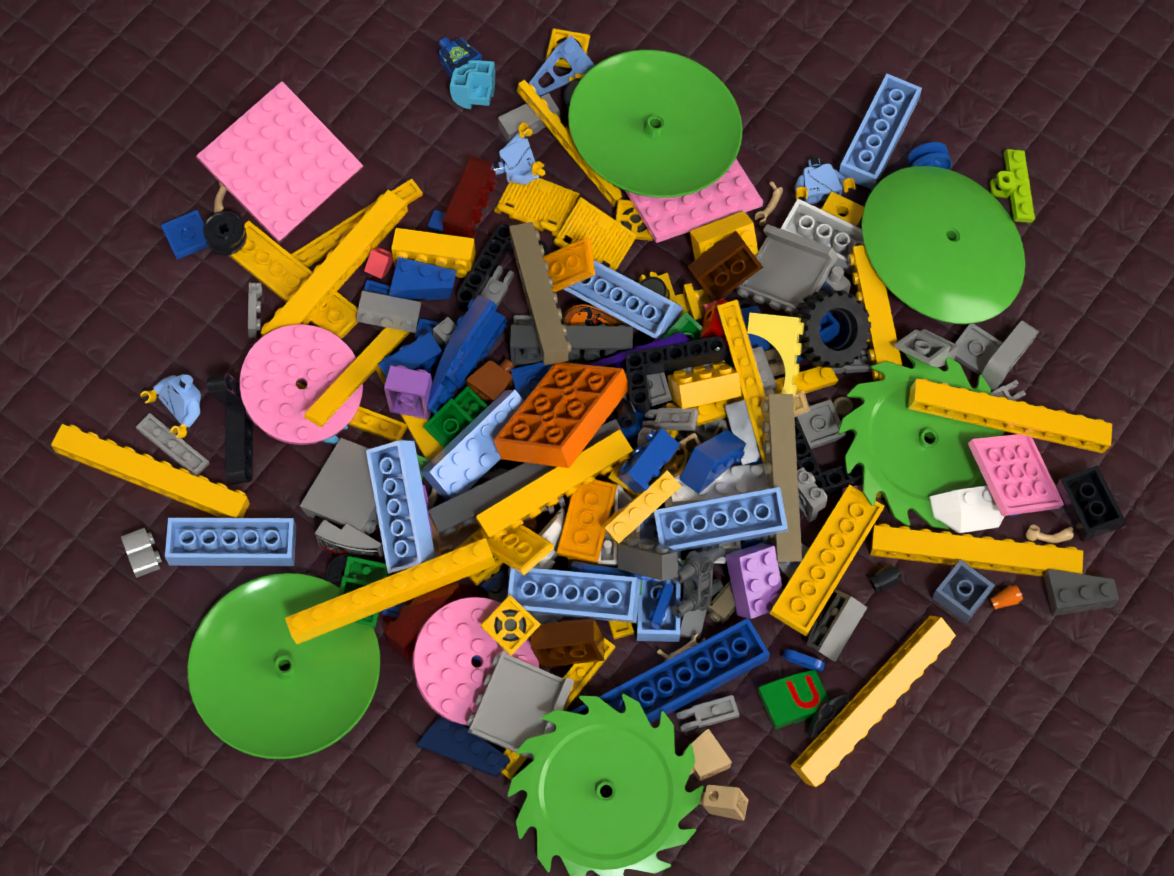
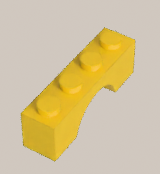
(634, 513)

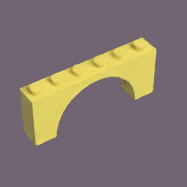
(784, 335)

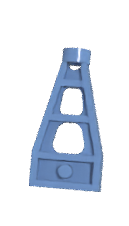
(575, 57)

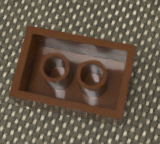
(725, 266)
(568, 642)

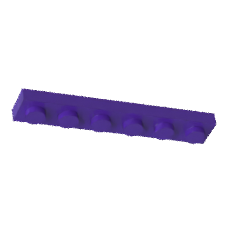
(619, 359)

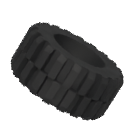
(854, 328)

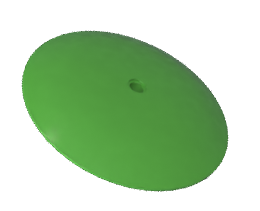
(643, 89)
(943, 244)
(239, 676)

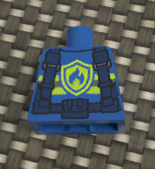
(456, 54)

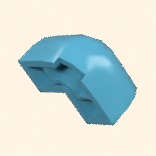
(473, 83)

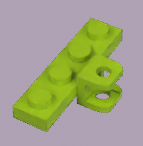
(1015, 183)

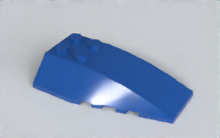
(471, 341)

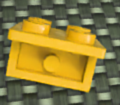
(692, 302)

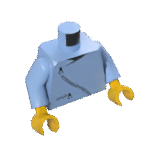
(518, 160)
(820, 181)
(180, 398)

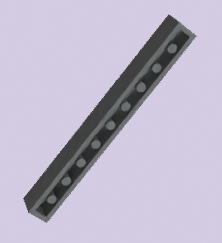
(466, 506)

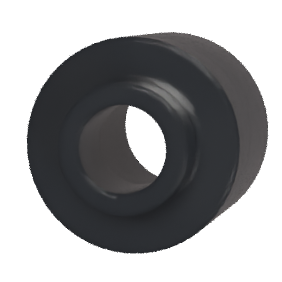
(624, 414)
(885, 578)

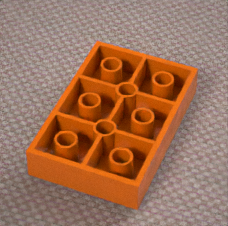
(562, 414)

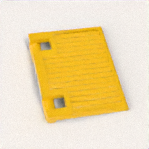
(538, 203)
(608, 237)

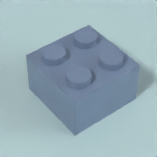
(963, 591)

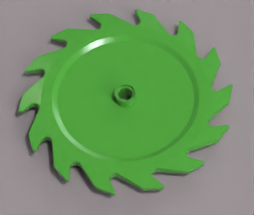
(893, 446)
(597, 752)

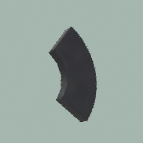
(826, 713)

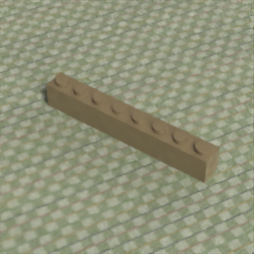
(539, 294)
(782, 470)

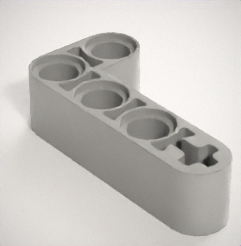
(1008, 354)

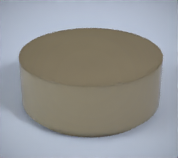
(843, 406)

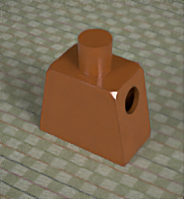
(491, 380)

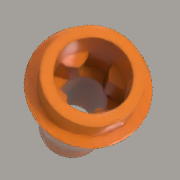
(1009, 596)

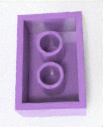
(408, 391)
(754, 579)

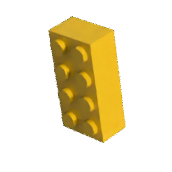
(435, 249)

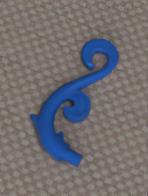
(578, 566)

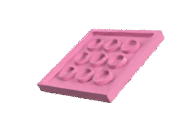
(1015, 474)

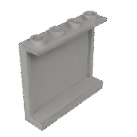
(790, 270)
(344, 489)
(515, 702)

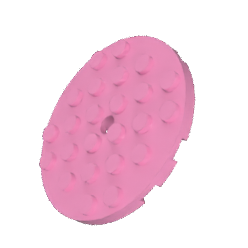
(271, 377)
(445, 655)

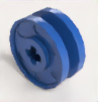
(930, 154)

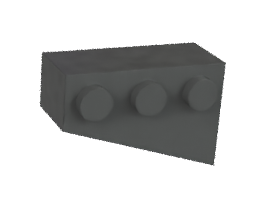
(648, 559)
(1078, 592)
(835, 625)

